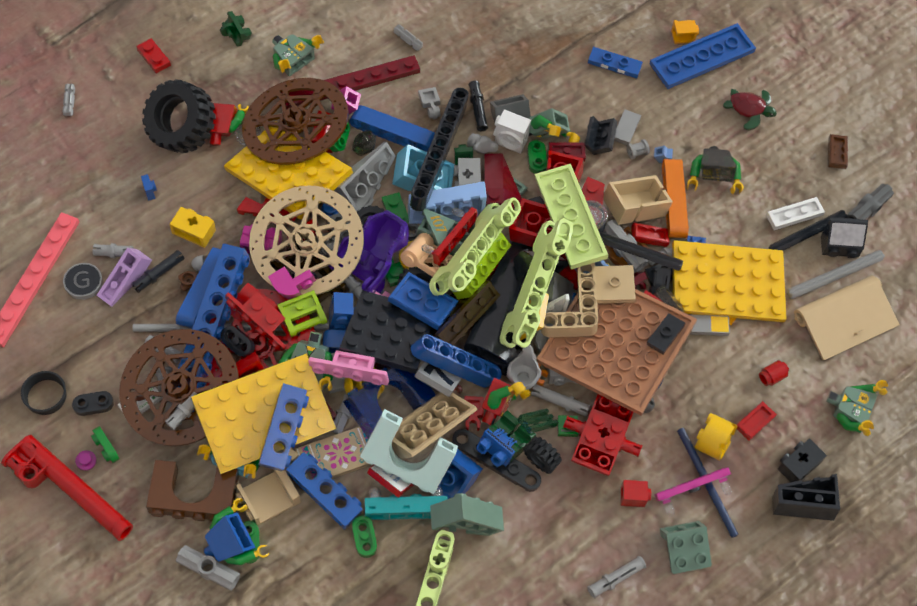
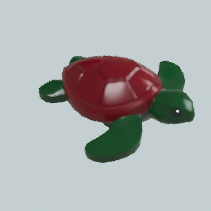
(751, 106)

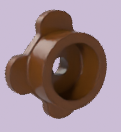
(183, 277)

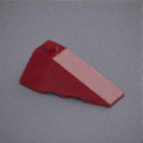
(499, 180)

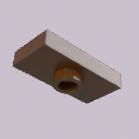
(837, 151)

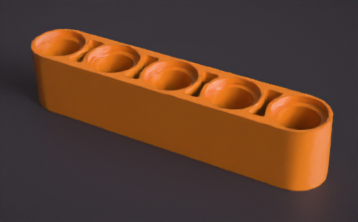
(675, 187)

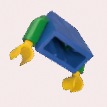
(229, 538)

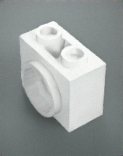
(512, 131)

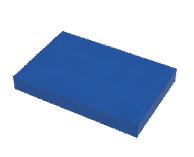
(416, 299)

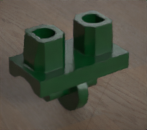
(233, 29)

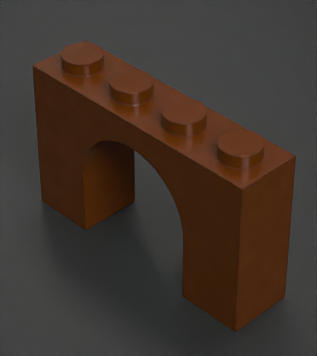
(164, 502)

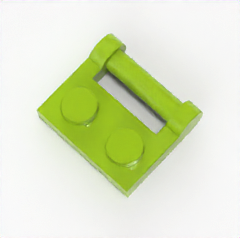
(300, 307)

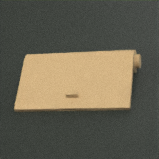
(847, 317)

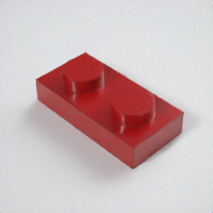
(153, 55)

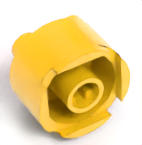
(715, 437)

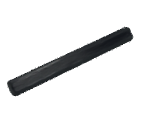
(805, 233)
(641, 251)

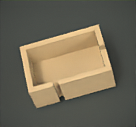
(637, 199)

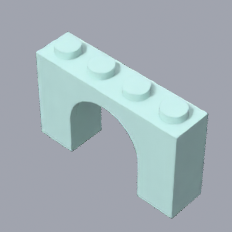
(423, 474)

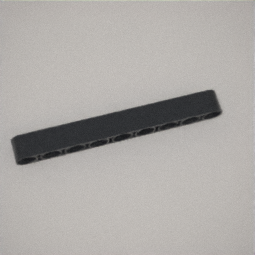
(439, 149)

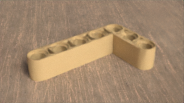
(579, 318)

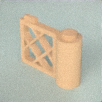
(414, 256)

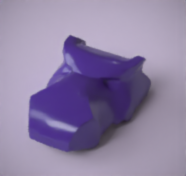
(383, 237)

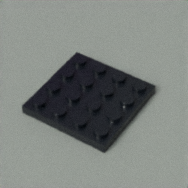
(383, 332)

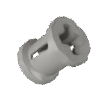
(638, 149)

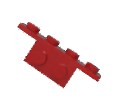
(261, 315)

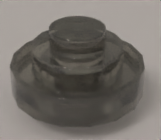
(364, 143)

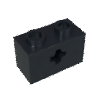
(811, 458)

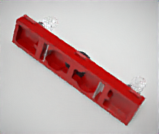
(453, 236)

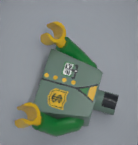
(294, 52)
(550, 124)
(314, 350)
(856, 405)

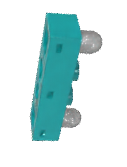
(401, 508)

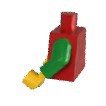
(226, 121)
(499, 398)

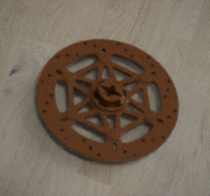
(267, 151)
(170, 383)

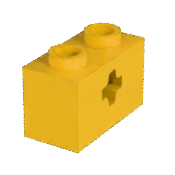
(192, 227)

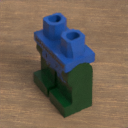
(504, 440)

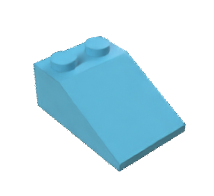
(408, 165)

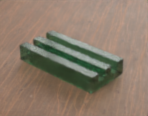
(535, 418)

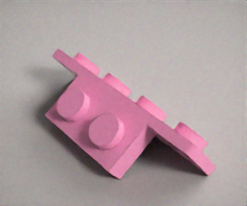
(350, 366)

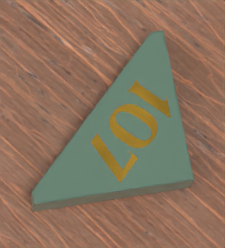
(438, 225)

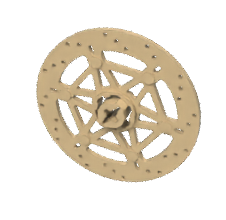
(305, 231)

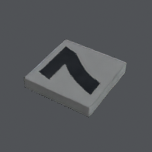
(438, 378)

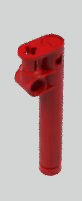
(37, 459)

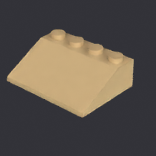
(430, 423)

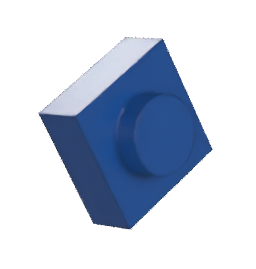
(149, 187)

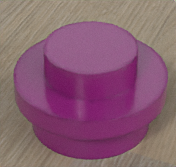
(85, 460)

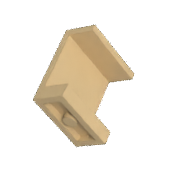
(268, 496)

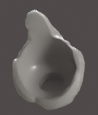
(524, 368)

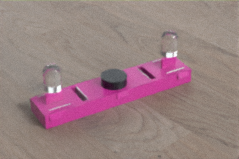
(693, 486)

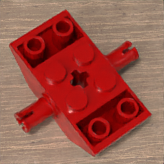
(605, 420)

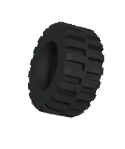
(159, 111)

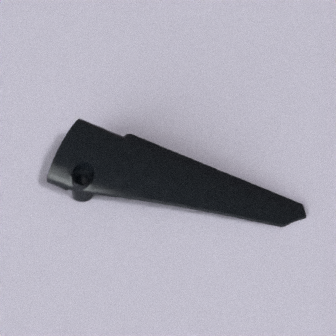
(486, 331)

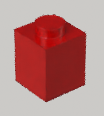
(635, 493)

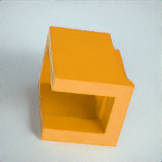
(684, 31)

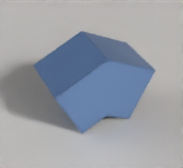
(662, 153)

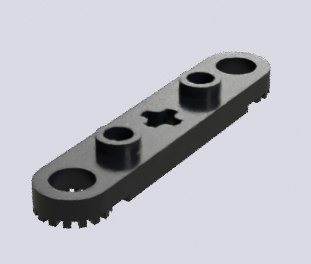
(514, 472)

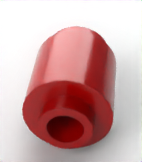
(774, 373)

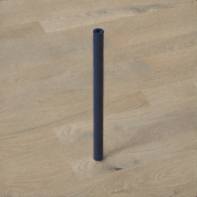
(709, 486)

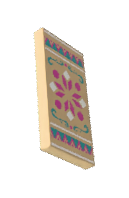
(337, 453)

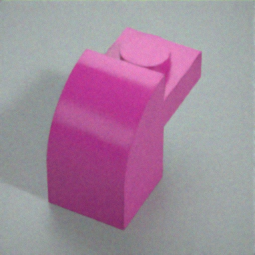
(288, 286)

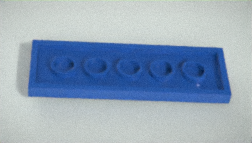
(702, 56)

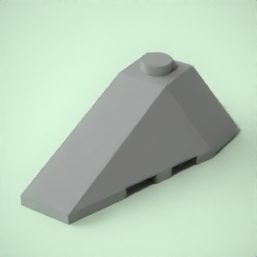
(366, 177)

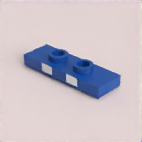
(615, 62)

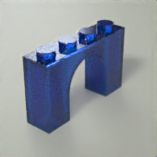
(364, 402)

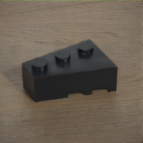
(808, 499)

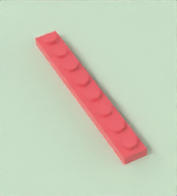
(35, 275)

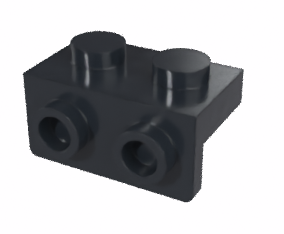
(600, 135)

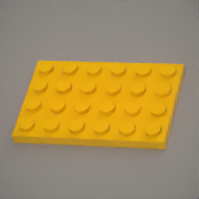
(274, 179)
(730, 281)
(241, 411)

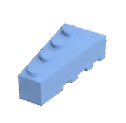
(446, 199)

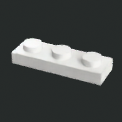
(795, 213)

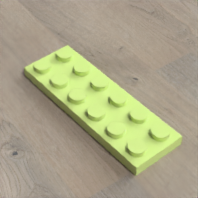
(566, 200)

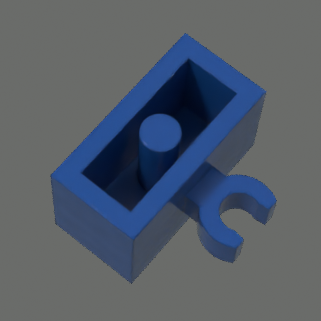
(340, 311)

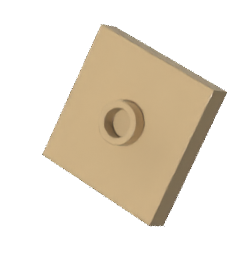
(615, 284)

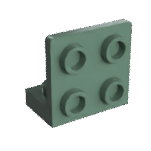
(687, 546)

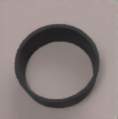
(36, 378)

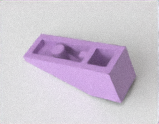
(127, 270)

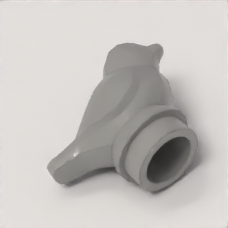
(482, 144)

